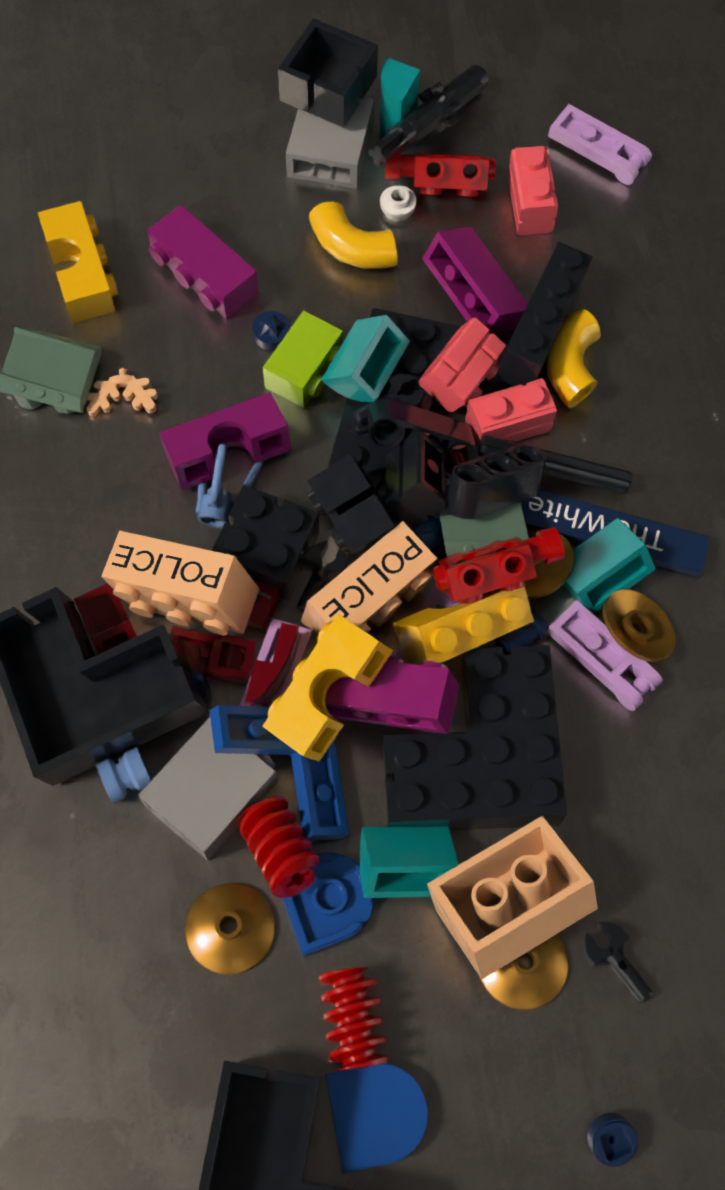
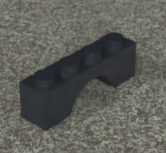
(544, 316)

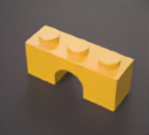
(84, 285)
(457, 629)
(301, 712)

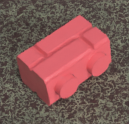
(532, 190)
(463, 365)
(512, 412)

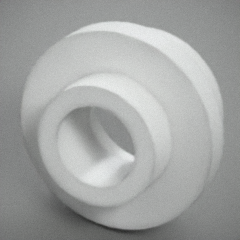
(399, 209)

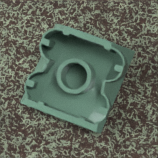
(49, 370)
(470, 534)

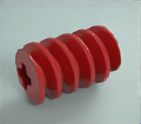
(279, 846)
(352, 1019)

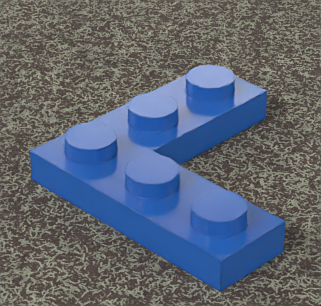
(316, 783)

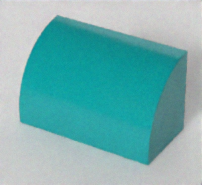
(397, 93)
(366, 359)
(607, 563)
(403, 860)

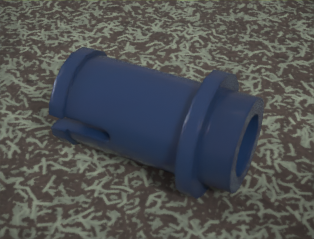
(524, 635)

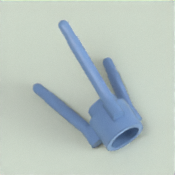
(216, 503)

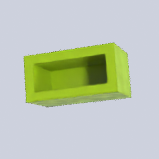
(302, 359)

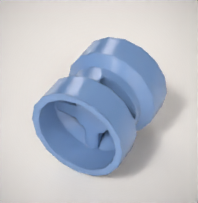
(127, 773)

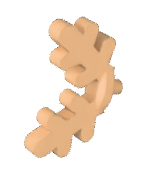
(109, 389)

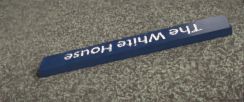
(578, 521)

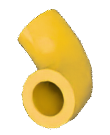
(349, 243)
(566, 360)

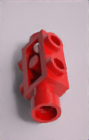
(449, 174)
(493, 570)

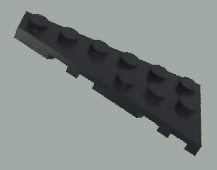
(425, 344)

